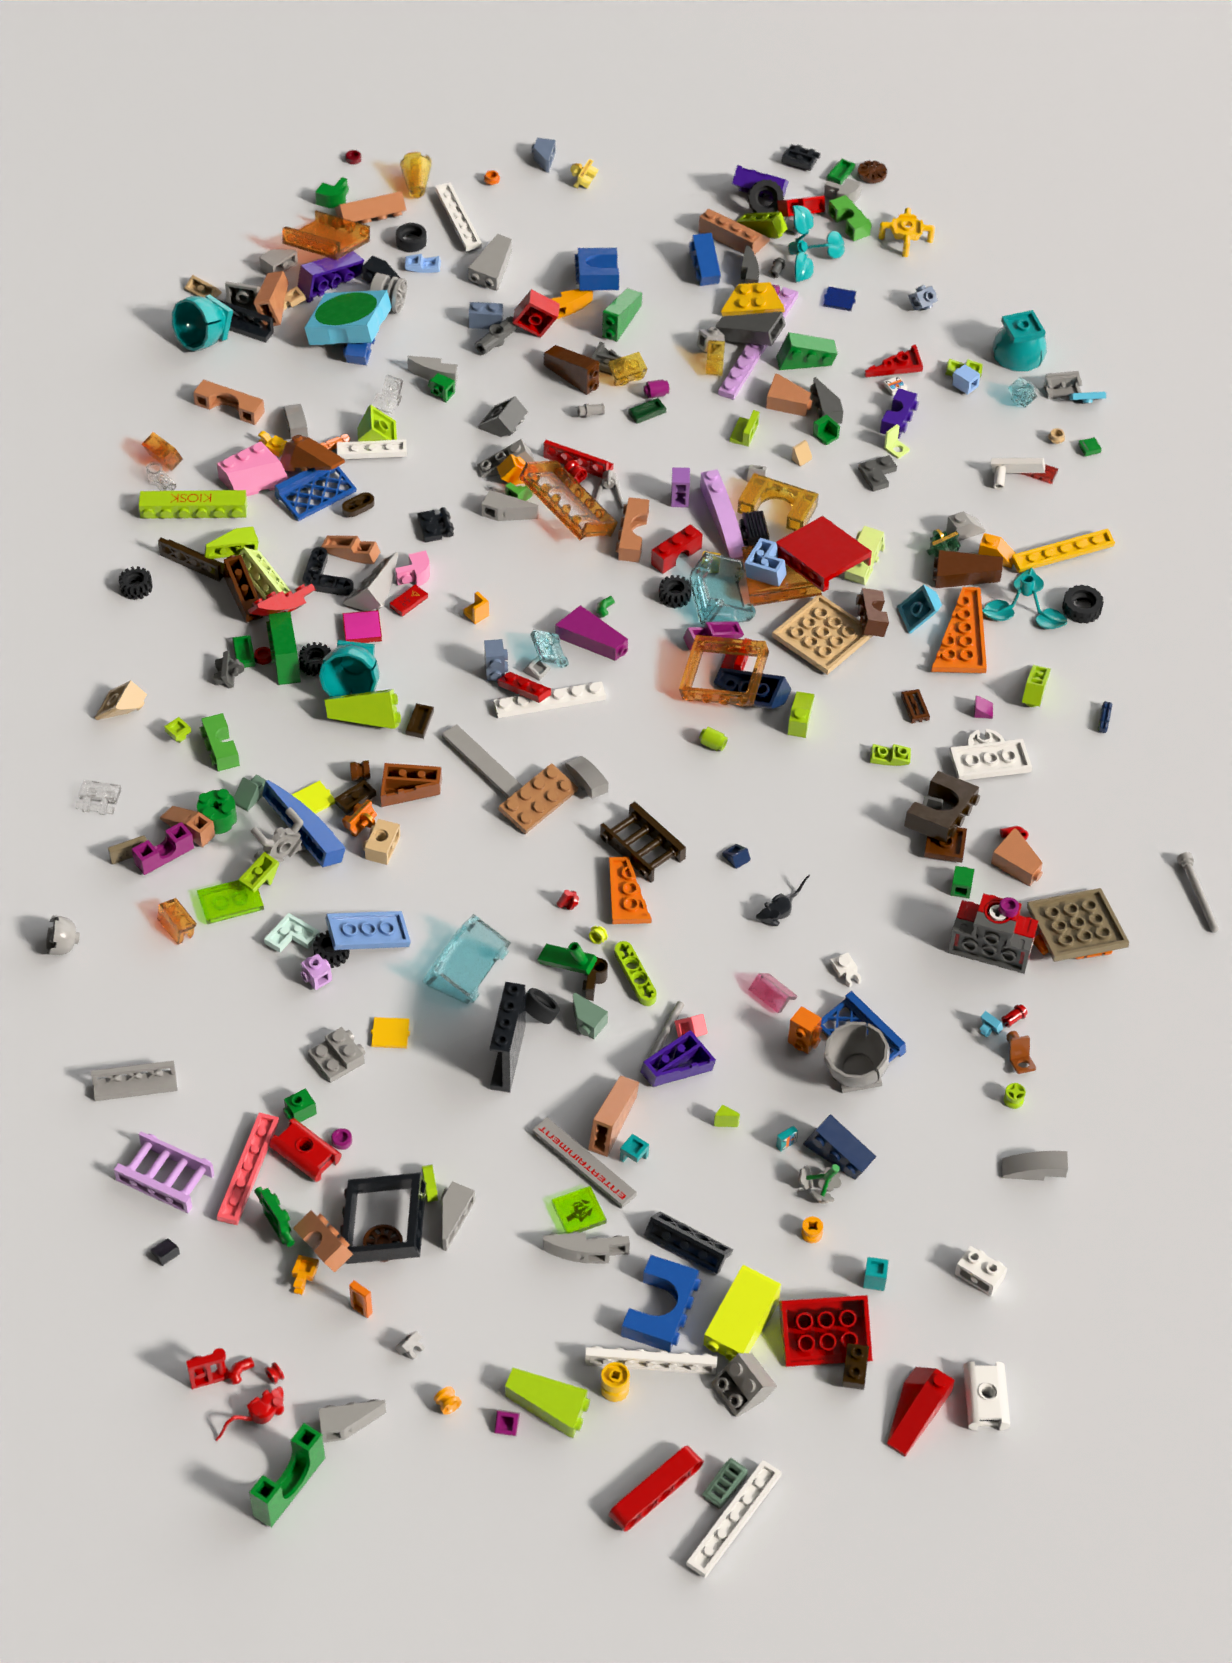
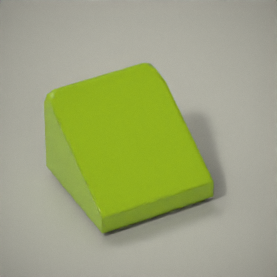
(726, 1117)

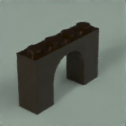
(943, 823)

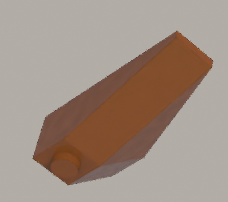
(307, 454)

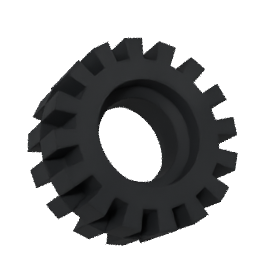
(675, 583)
(135, 590)
(310, 652)
(332, 957)

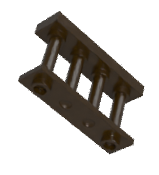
(651, 827)

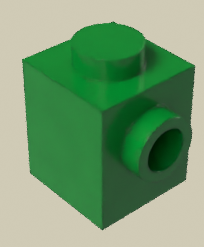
(299, 1106)

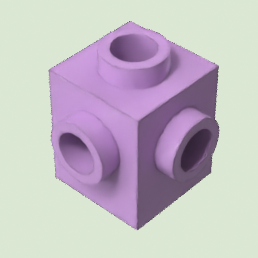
(316, 971)

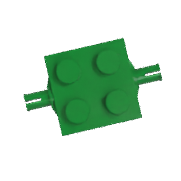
(277, 1218)

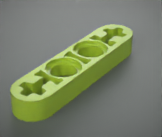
(638, 972)

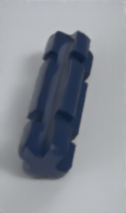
(1104, 717)

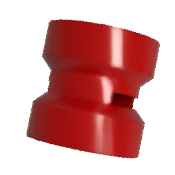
(575, 470)

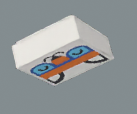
(893, 384)

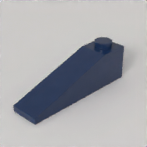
(771, 693)

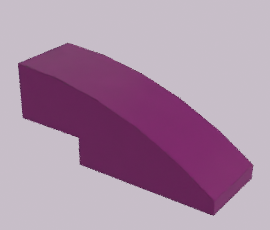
(715, 629)

